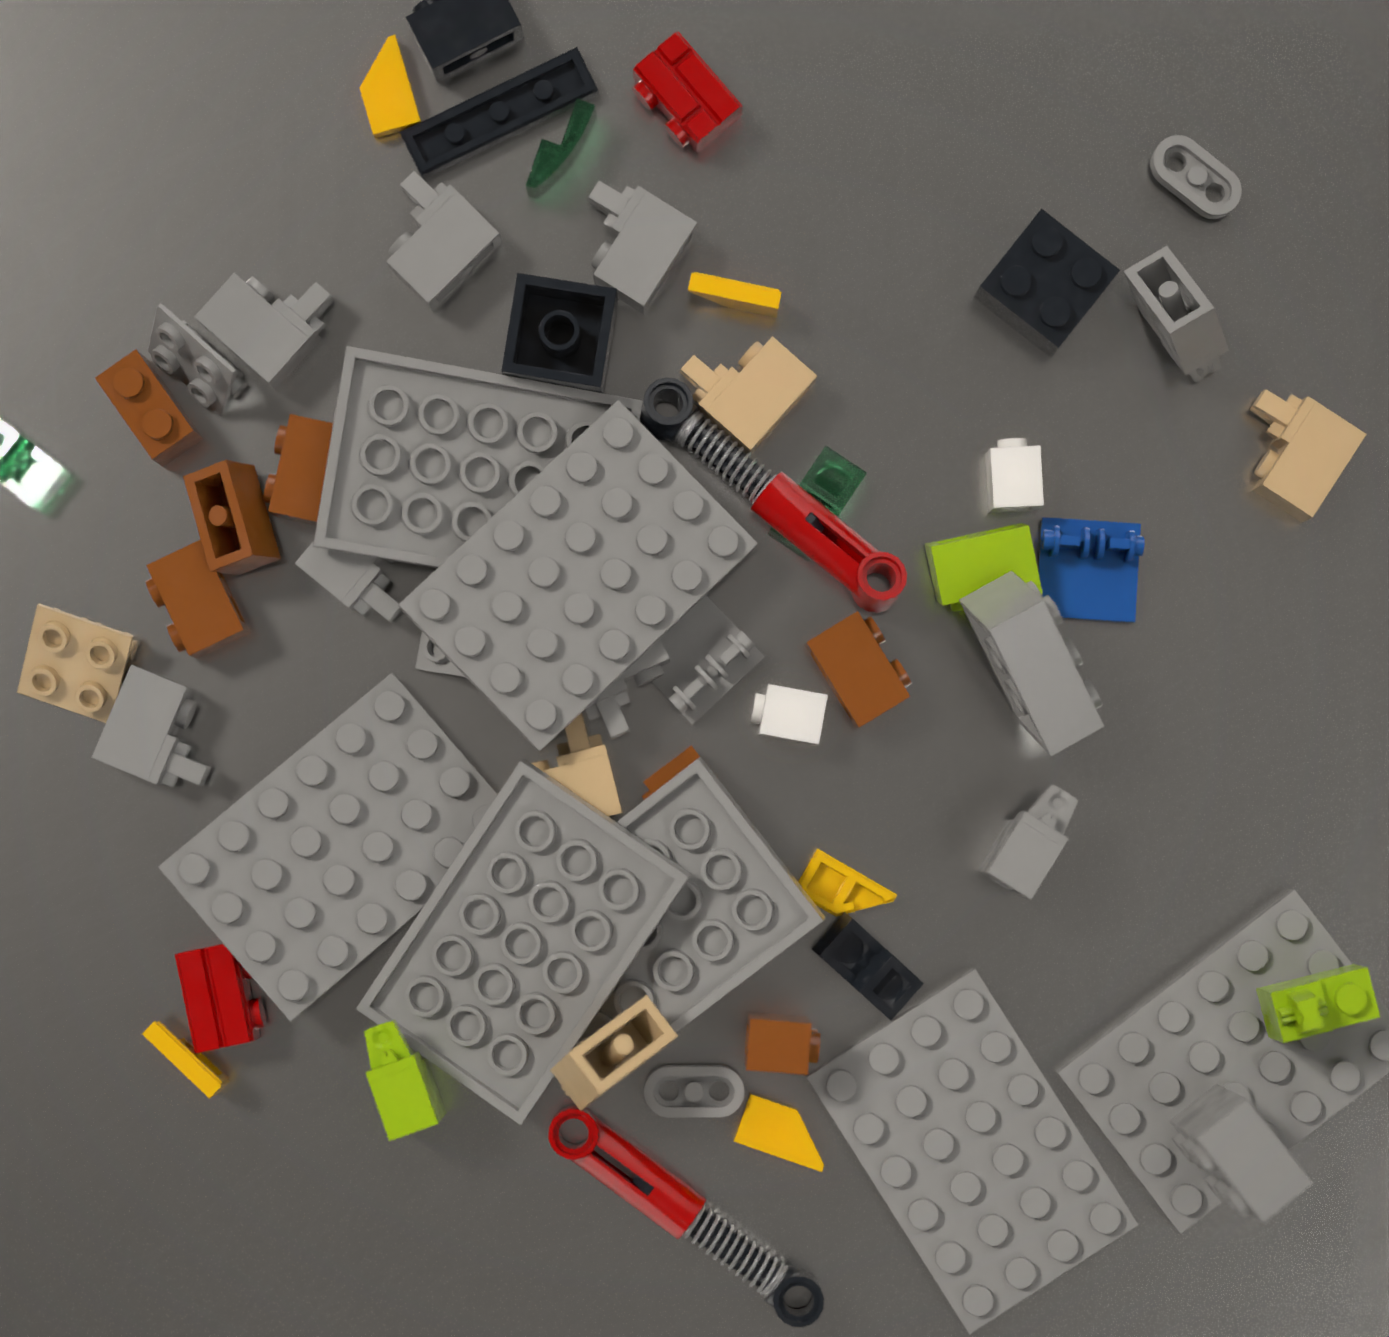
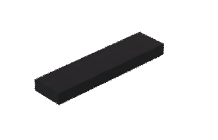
(499, 113)

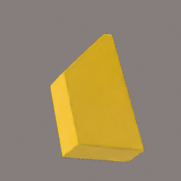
(389, 93)
(736, 294)
(840, 887)
(181, 1053)
(777, 1131)

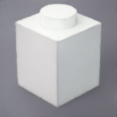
(1014, 477)
(790, 714)

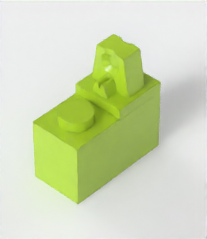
(975, 559)
(1318, 1003)
(401, 1083)

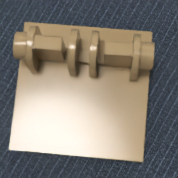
(75, 663)

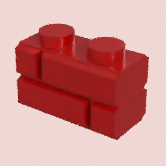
(686, 93)
(218, 999)

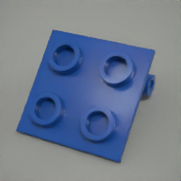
(1091, 567)

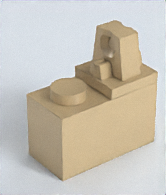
(754, 400)
(1310, 456)
(585, 768)
(613, 1052)

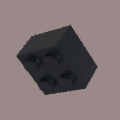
(1046, 283)
(560, 332)

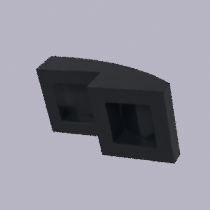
(868, 966)

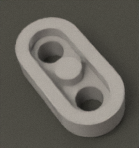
(1198, 173)
(694, 1093)

